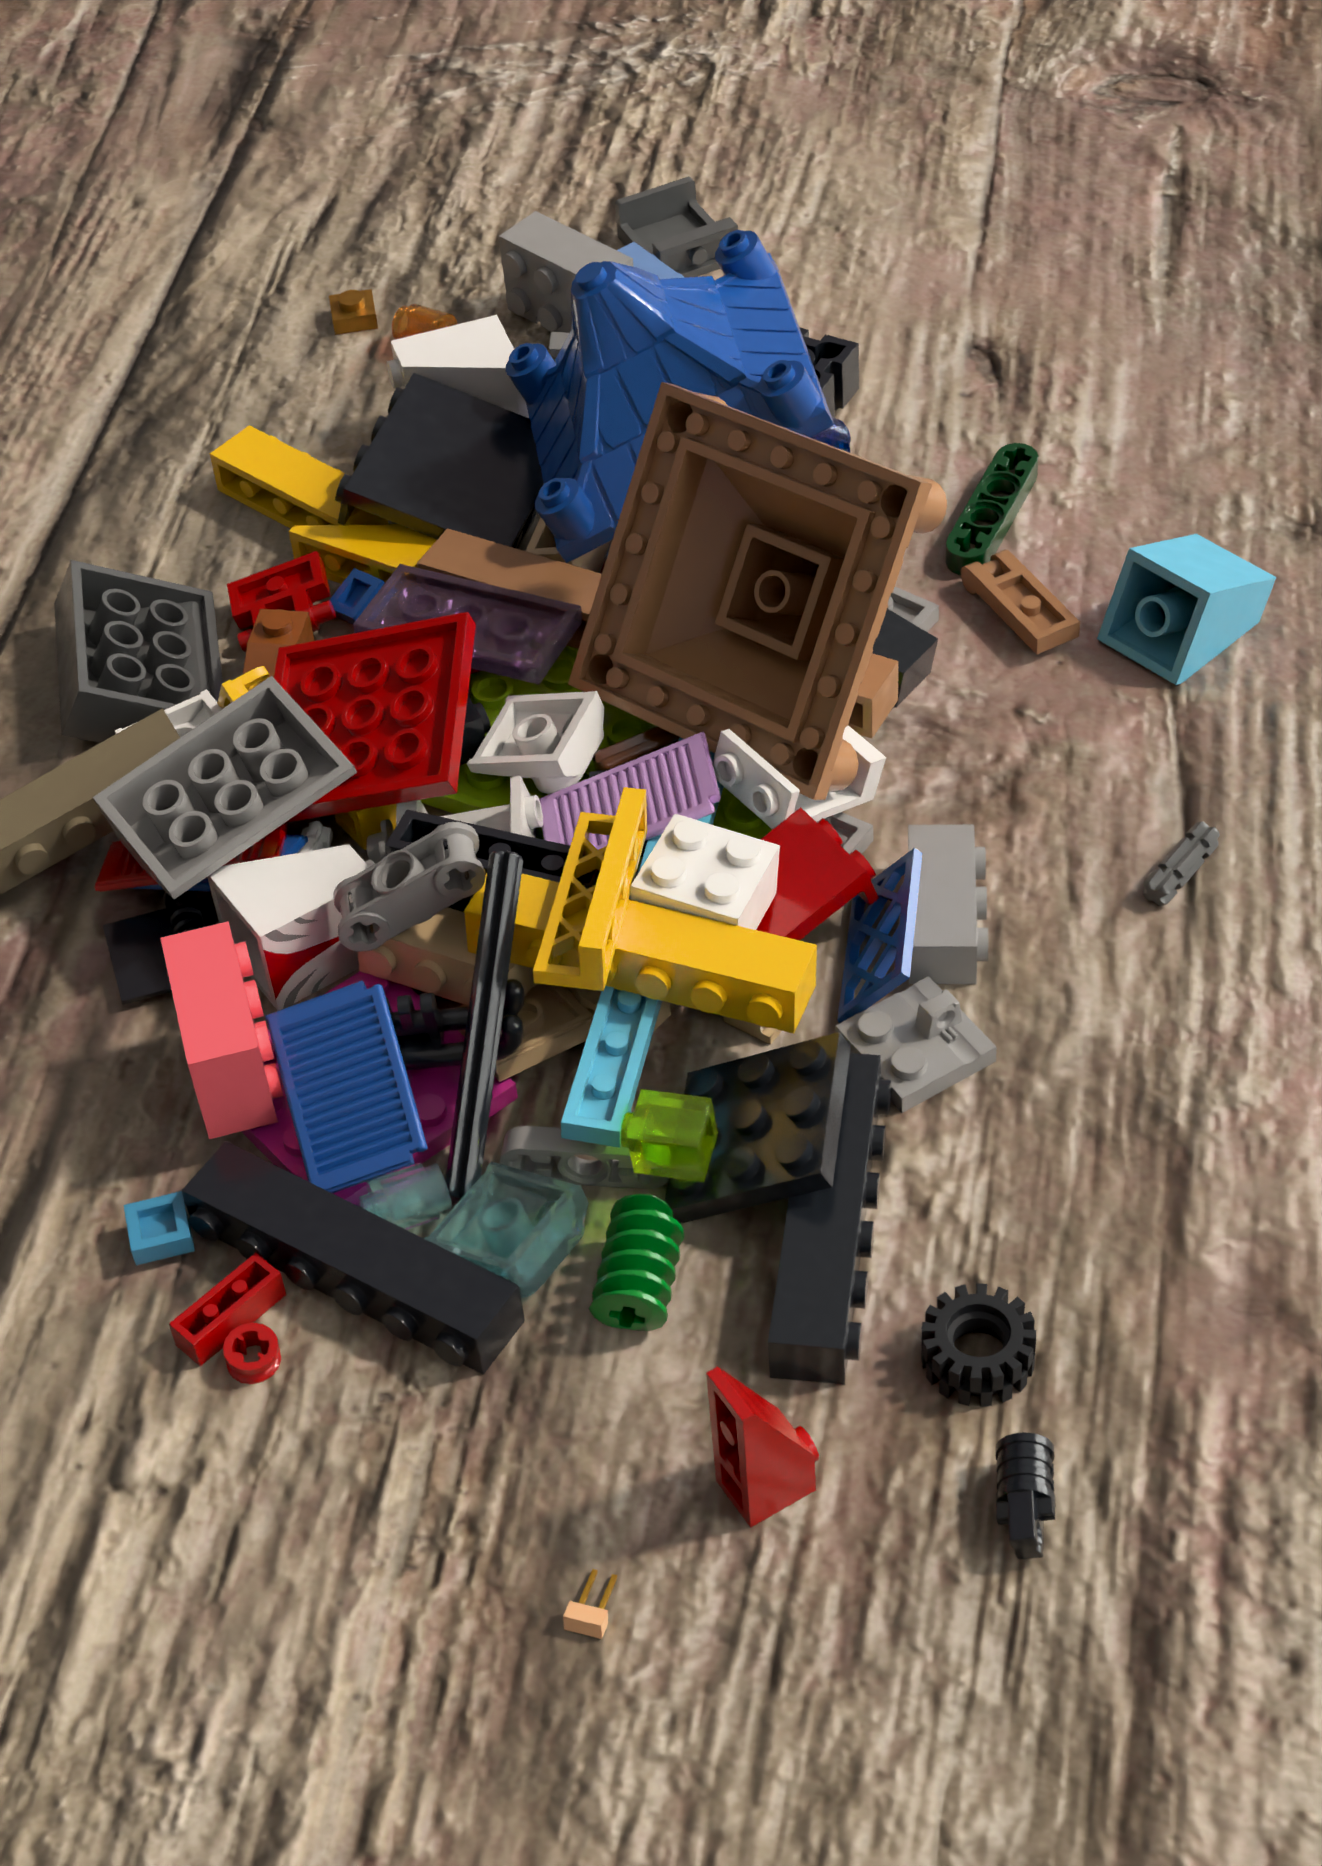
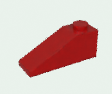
(756, 1450)

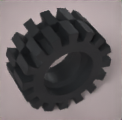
(978, 1315)

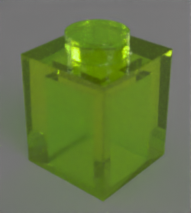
(670, 1135)

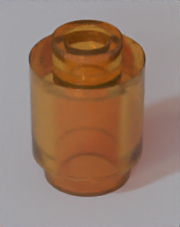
(419, 319)

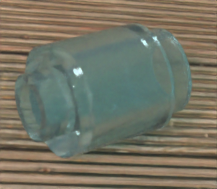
(408, 1196)

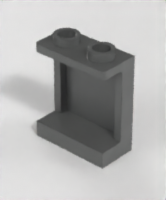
(673, 227)

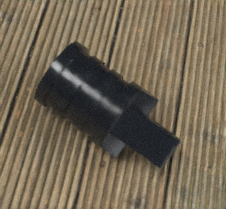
(1025, 1490)

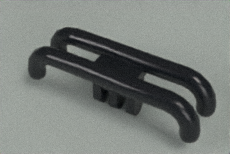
(422, 1030)

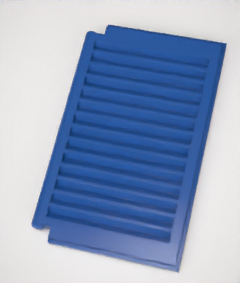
(346, 1086)

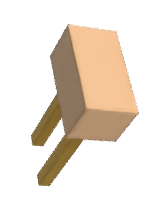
(586, 1618)

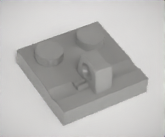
(921, 1042)

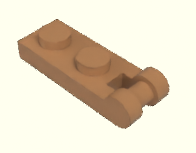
(1021, 601)

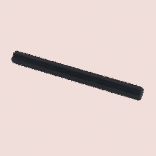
(484, 1022)

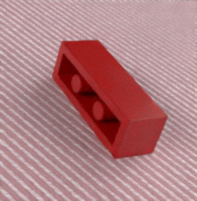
(232, 1302)

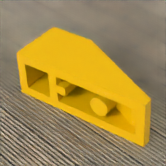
(364, 547)

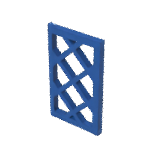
(898, 946)

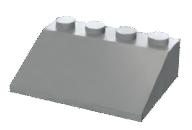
(222, 787)

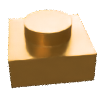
(353, 311)

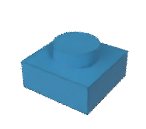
(158, 1228)

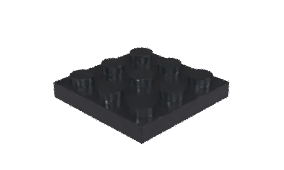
(774, 1127)

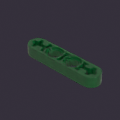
(992, 508)

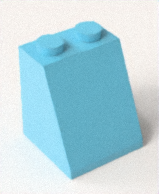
(1182, 605)

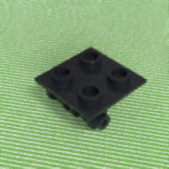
(138, 949)

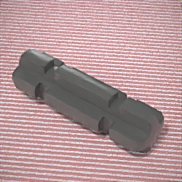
(1181, 863)

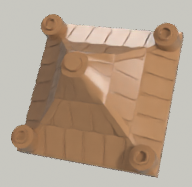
(750, 585)

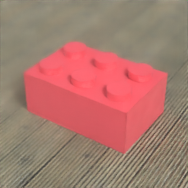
(219, 1031)

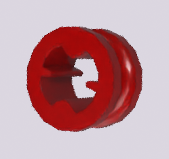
(247, 1336)

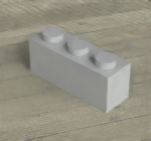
(949, 905)

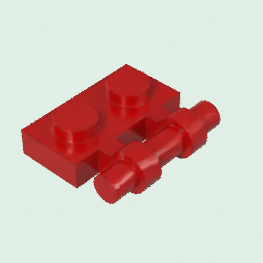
(285, 587)

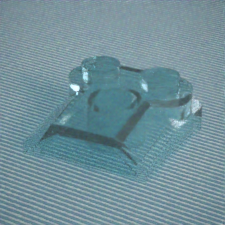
(515, 1225)

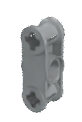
(409, 886)

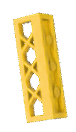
(604, 901)

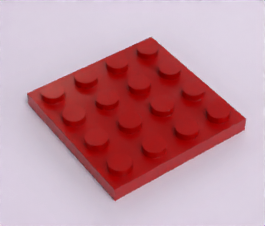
(389, 705)

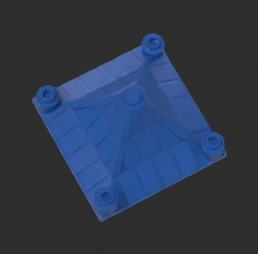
(629, 336)

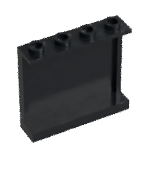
(447, 465)

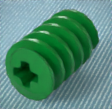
(637, 1264)

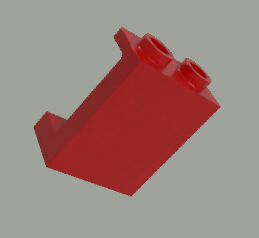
(813, 876)

